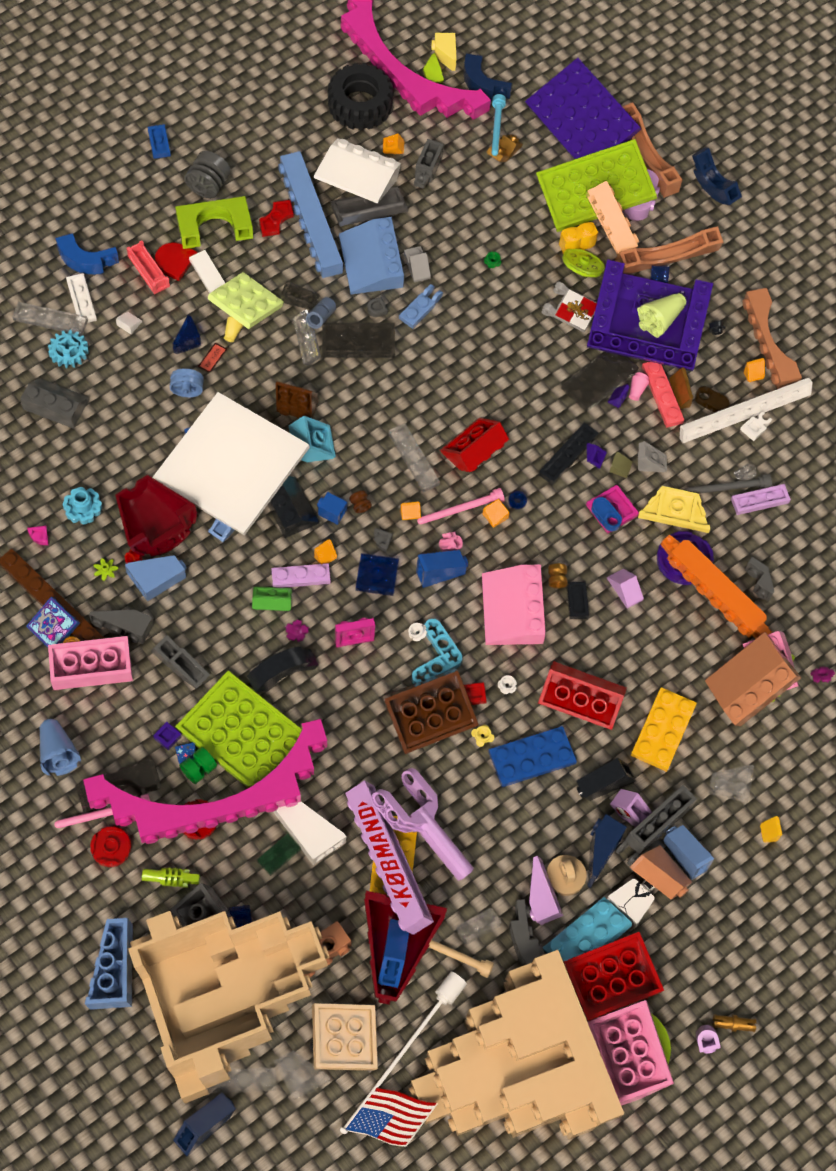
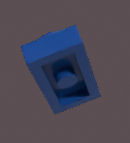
(159, 141)

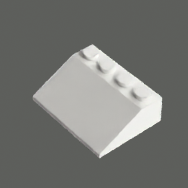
(358, 170)

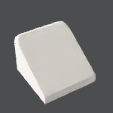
(128, 322)

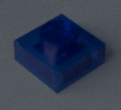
(660, 273)

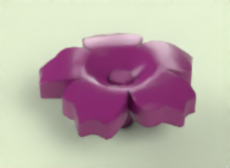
(296, 631)
(822, 674)

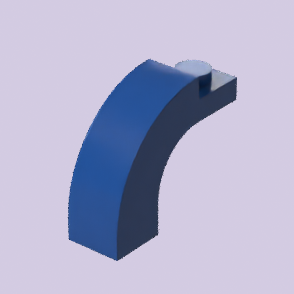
(85, 261)

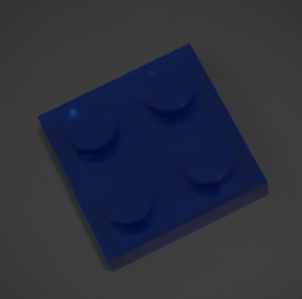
(377, 574)

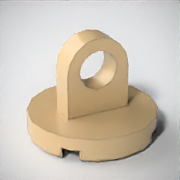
(566, 875)

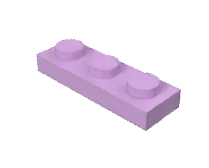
(760, 499)
(300, 575)

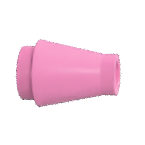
(638, 385)

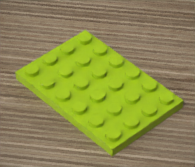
(568, 183)
(240, 730)

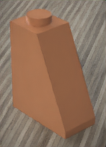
(662, 872)

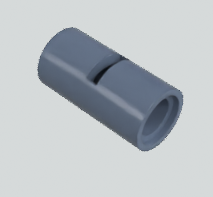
(321, 313)

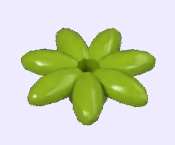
(105, 569)

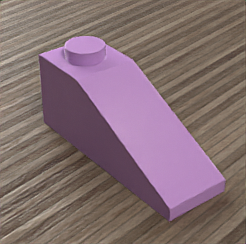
(542, 896)

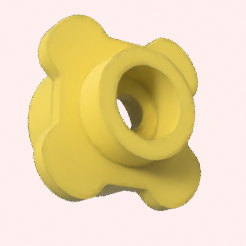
(484, 729)

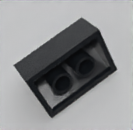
(292, 508)

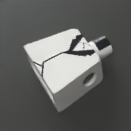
(633, 900)

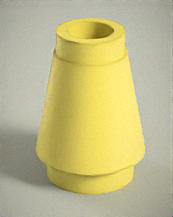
(232, 329)

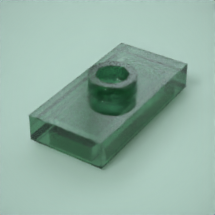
(279, 854)

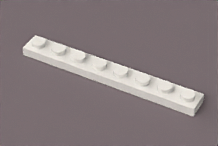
(745, 410)

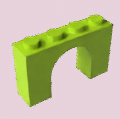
(231, 210)

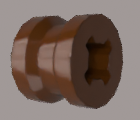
(360, 501)

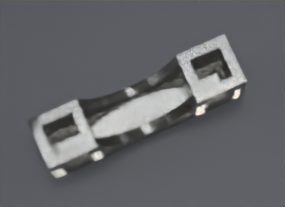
(142, 777)

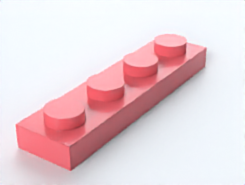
(663, 394)

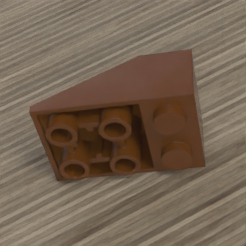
(295, 401)

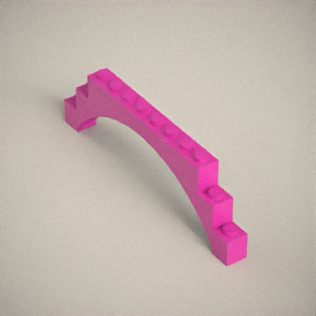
(418, 91)
(168, 820)

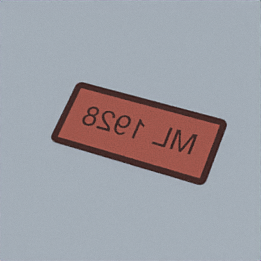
(212, 357)

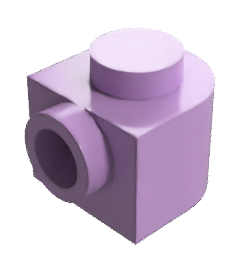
(707, 1039)

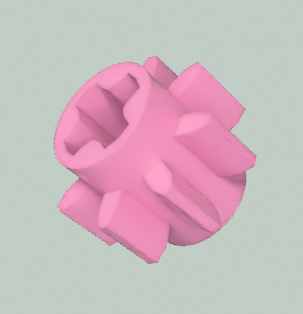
(450, 542)

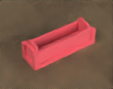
(147, 268)

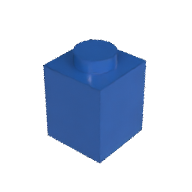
(332, 508)

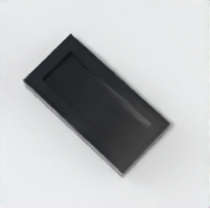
(577, 600)

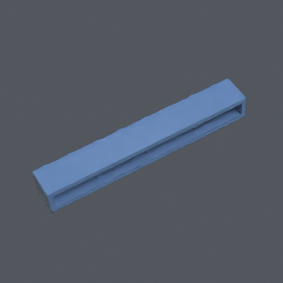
(311, 215)

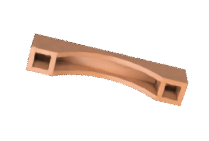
(668, 176)
(692, 246)
(782, 368)

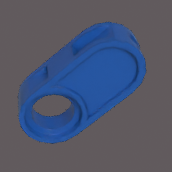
(603, 511)

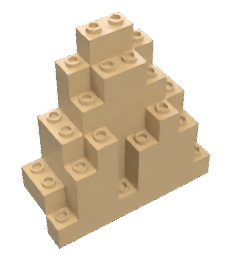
(220, 987)
(523, 1061)

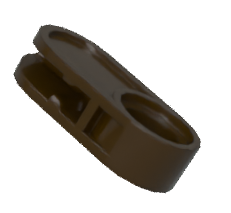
(715, 402)

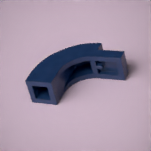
(477, 80)
(712, 181)

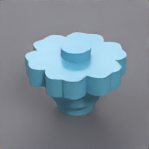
(82, 505)

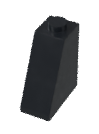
(605, 780)

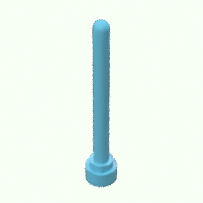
(498, 103)

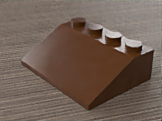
(430, 710)

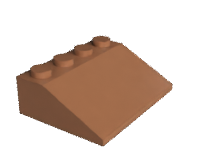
(752, 680)

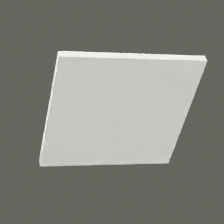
(231, 463)

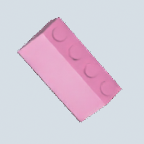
(90, 663)

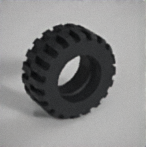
(360, 79)

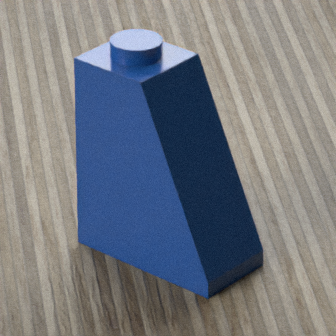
(440, 566)
(393, 955)

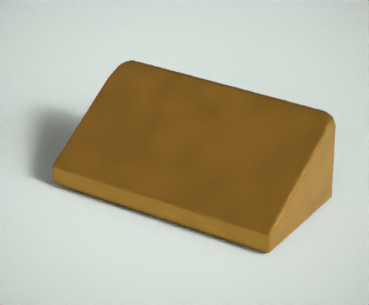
(681, 388)

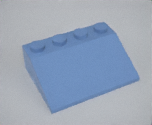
(372, 257)

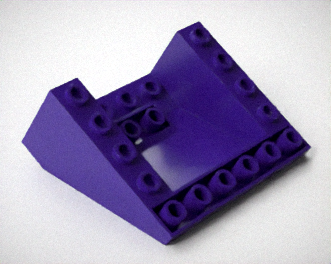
(617, 320)

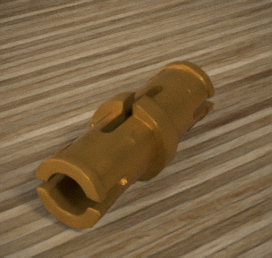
(734, 1023)

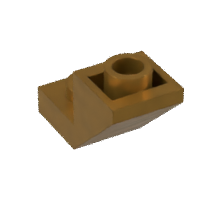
(507, 148)

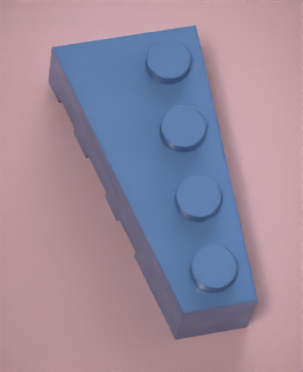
(113, 971)

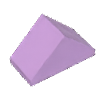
(626, 587)

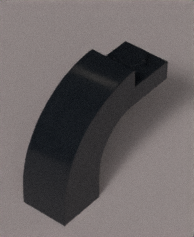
(281, 665)

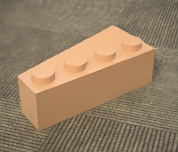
(611, 217)

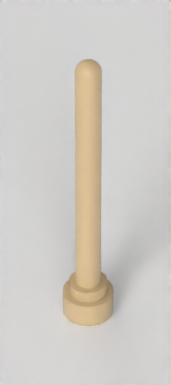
(482, 966)

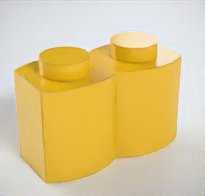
(578, 237)

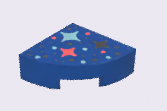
(185, 751)

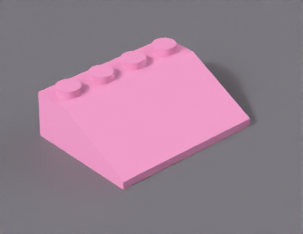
(513, 606)
(632, 1052)

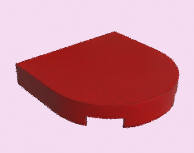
(174, 259)

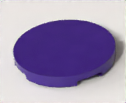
(674, 574)

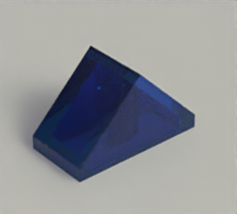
(187, 337)

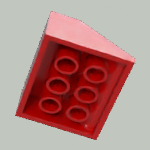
(613, 976)

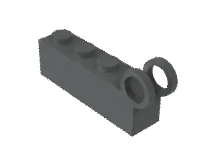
(658, 822)

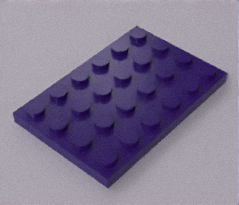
(581, 112)

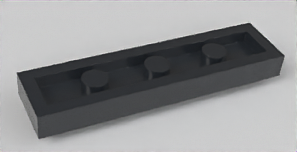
(568, 453)

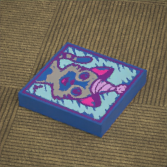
(52, 623)

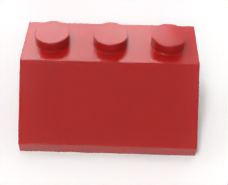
(475, 444)

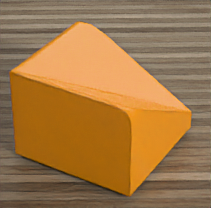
(495, 513)

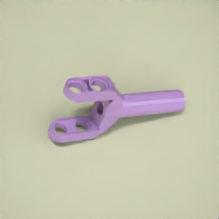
(423, 822)

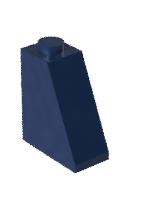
(204, 1123)

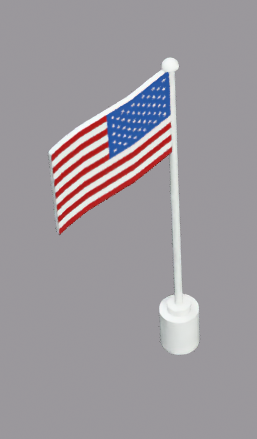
(389, 1113)

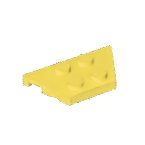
(676, 509)

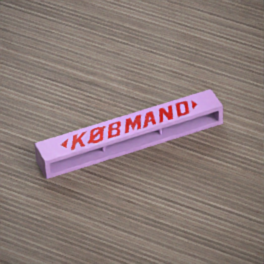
(389, 860)

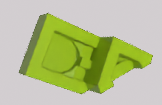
(432, 70)

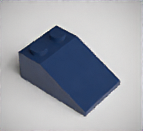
(606, 837)

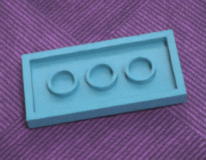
(593, 929)

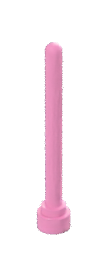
(494, 495)
(89, 816)

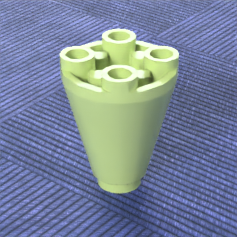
(660, 313)

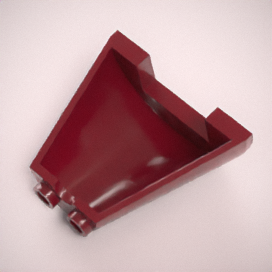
(154, 517)

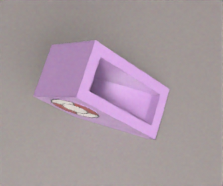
(630, 807)

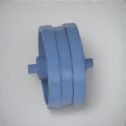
(186, 383)

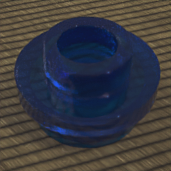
(520, 496)

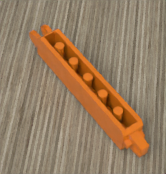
(716, 587)

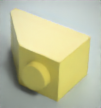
(445, 49)

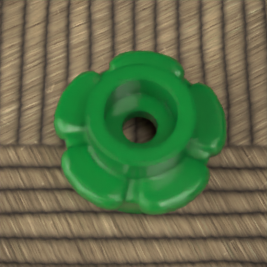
(492, 256)

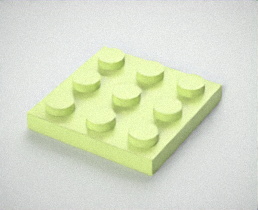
(245, 300)

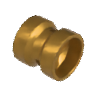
(557, 575)

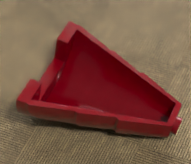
(378, 917)

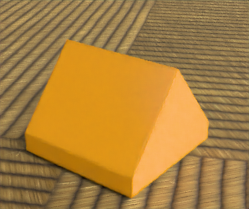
(410, 510)

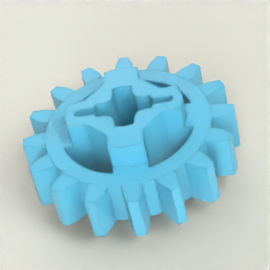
(68, 349)

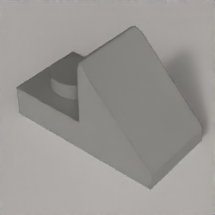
(417, 264)
(651, 459)

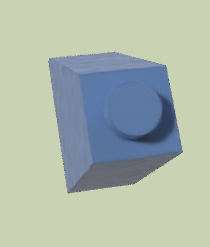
(156, 574)
(688, 851)

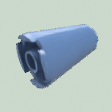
(56, 749)

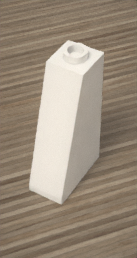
(310, 831)

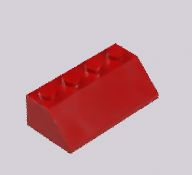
(582, 695)

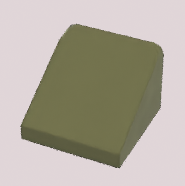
(621, 465)

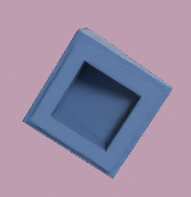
(220, 530)

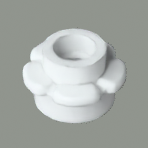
(416, 627)
(507, 680)

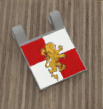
(572, 309)

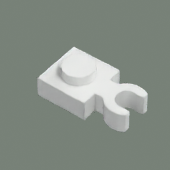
(755, 426)

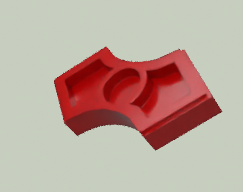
(271, 223)

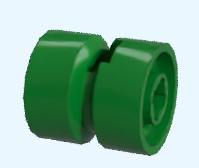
(199, 764)

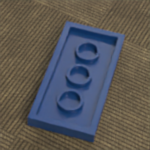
(532, 756)

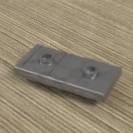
(359, 209)

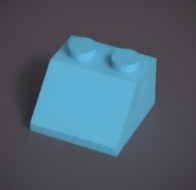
(318, 437)

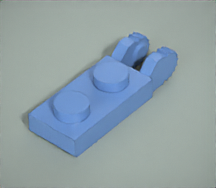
(420, 307)

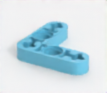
(442, 659)

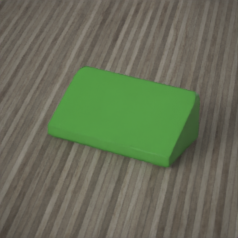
(272, 598)

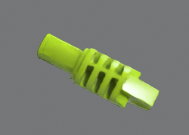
(171, 877)

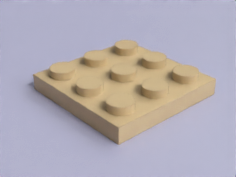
(344, 1037)

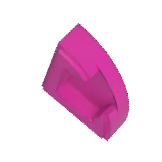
(39, 534)

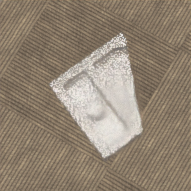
(732, 783)
(299, 1074)

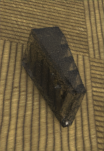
(296, 301)

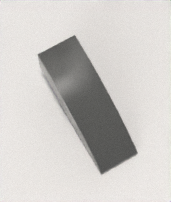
(180, 662)

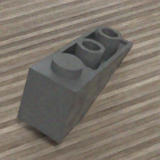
(124, 623)

